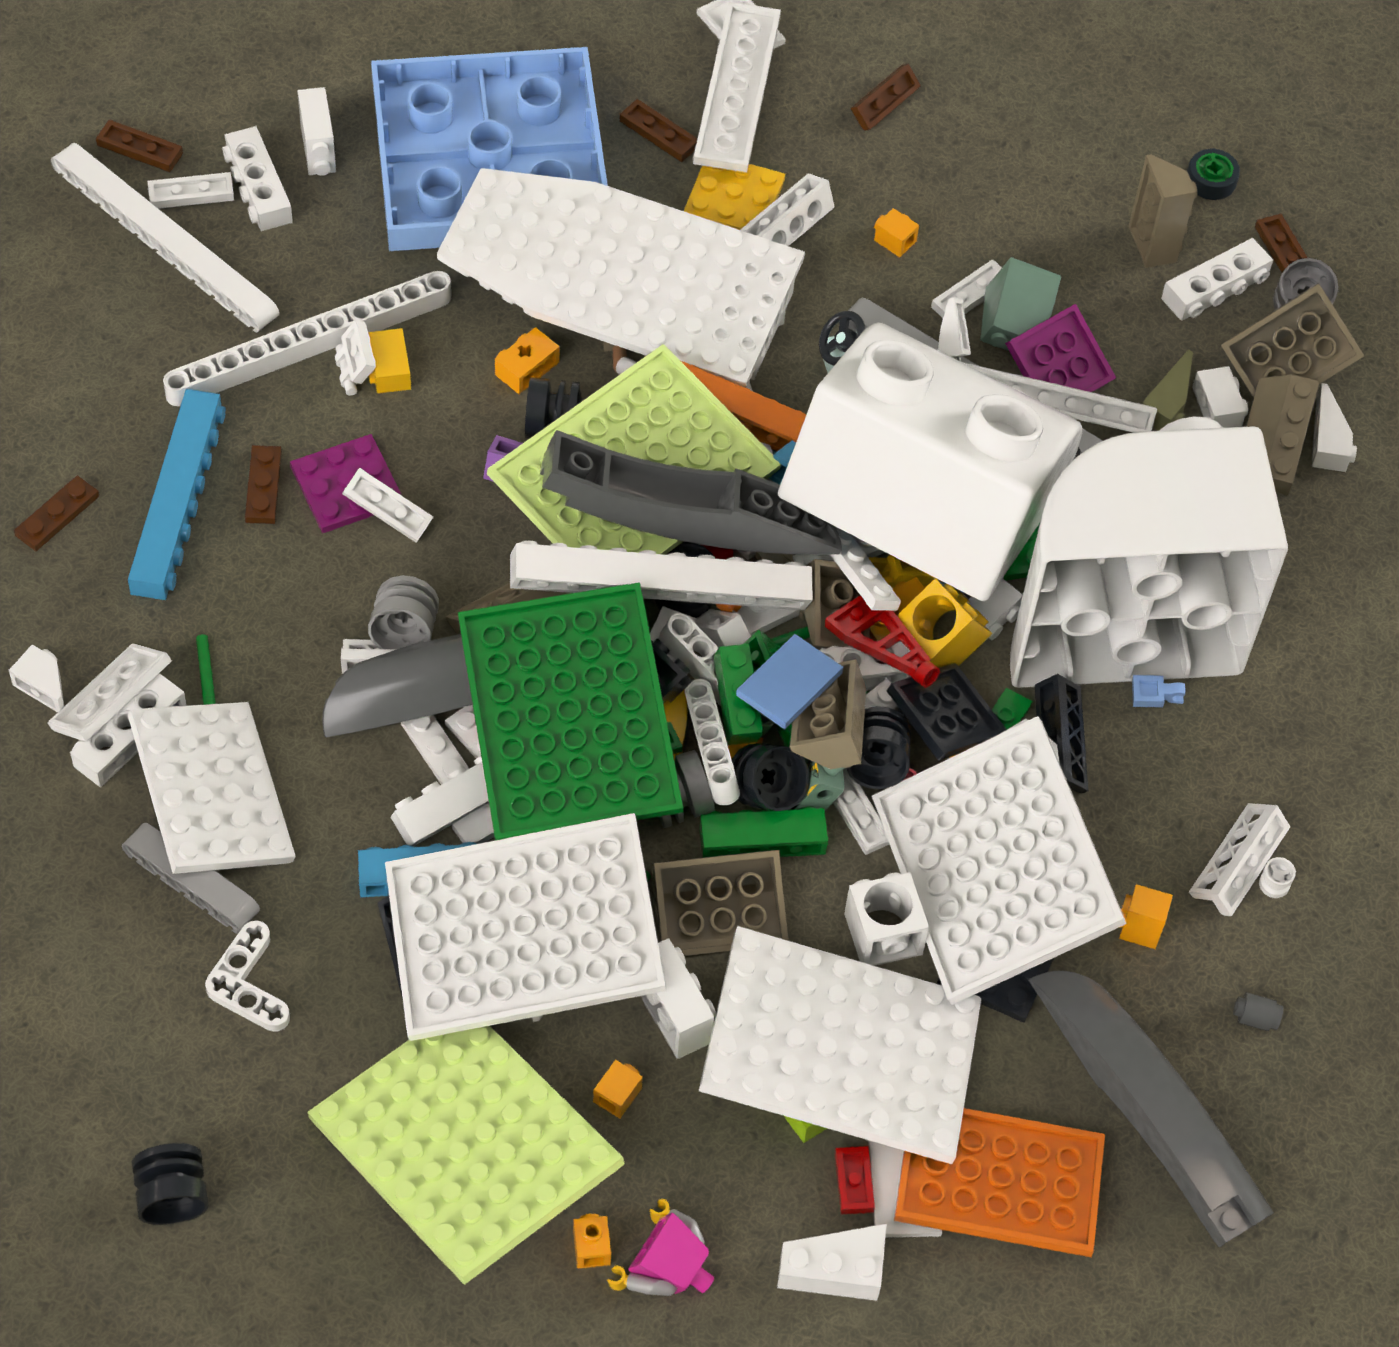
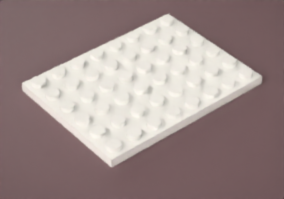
(998, 860)
(523, 927)
(841, 1045)

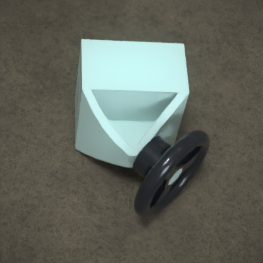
(834, 347)

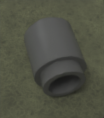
(1258, 1012)

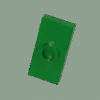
(1011, 708)

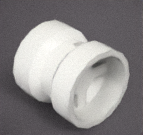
(1277, 877)

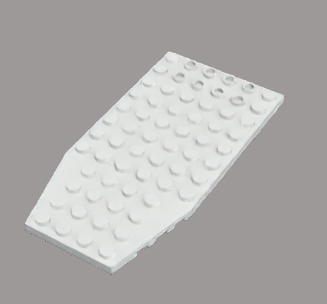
(624, 269)

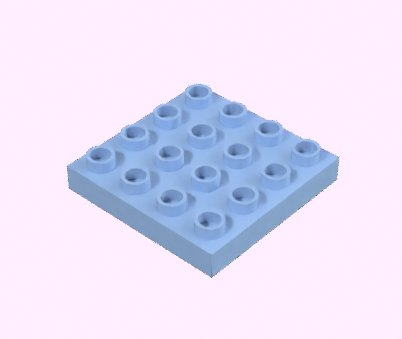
(474, 112)

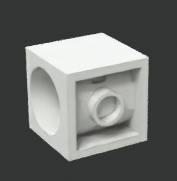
(886, 943)

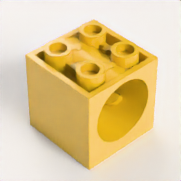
(928, 607)

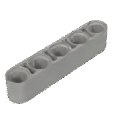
(203, 888)

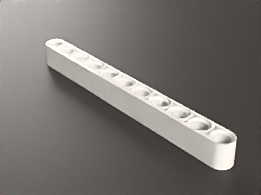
(166, 236)
(308, 337)

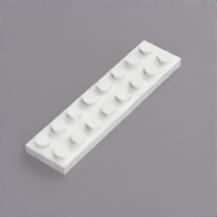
(737, 87)

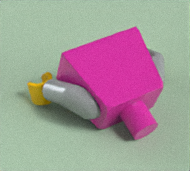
(668, 1258)

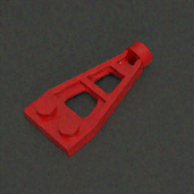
(857, 617)

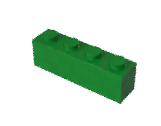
(789, 831)

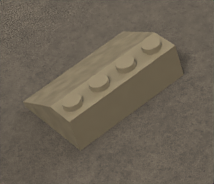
(1295, 339)
(708, 897)

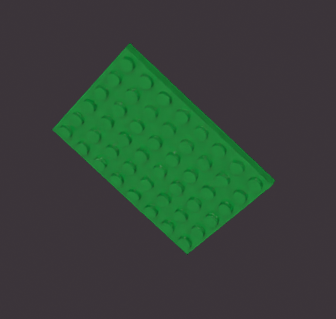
(569, 711)

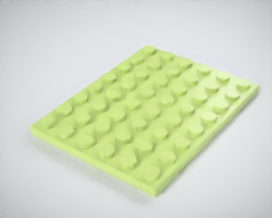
(648, 413)
(465, 1144)

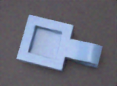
(1152, 691)

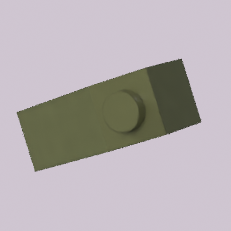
(1171, 393)

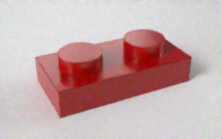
(854, 1180)

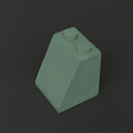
(1017, 301)

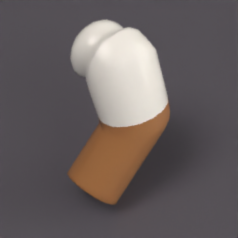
(620, 360)

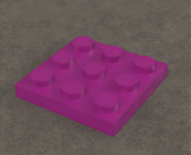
(1062, 353)
(328, 473)

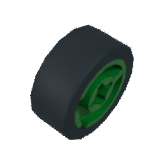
(1214, 173)

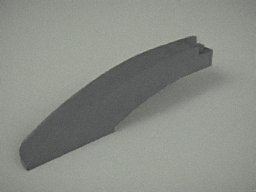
(682, 502)
(399, 687)
(1155, 1102)

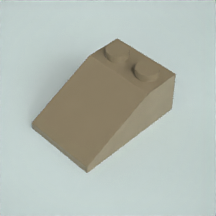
(830, 593)

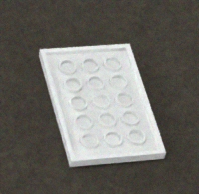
(211, 787)

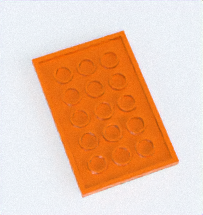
(1009, 1184)

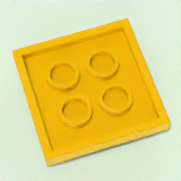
(733, 196)

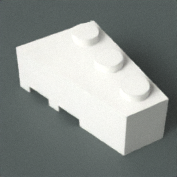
(835, 1263)

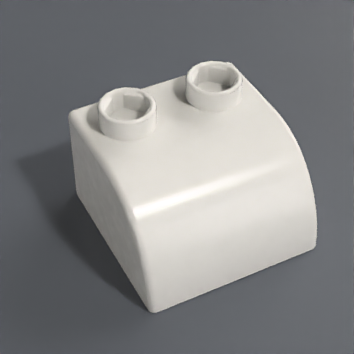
(928, 459)
(1152, 559)

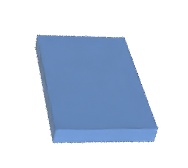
(789, 681)

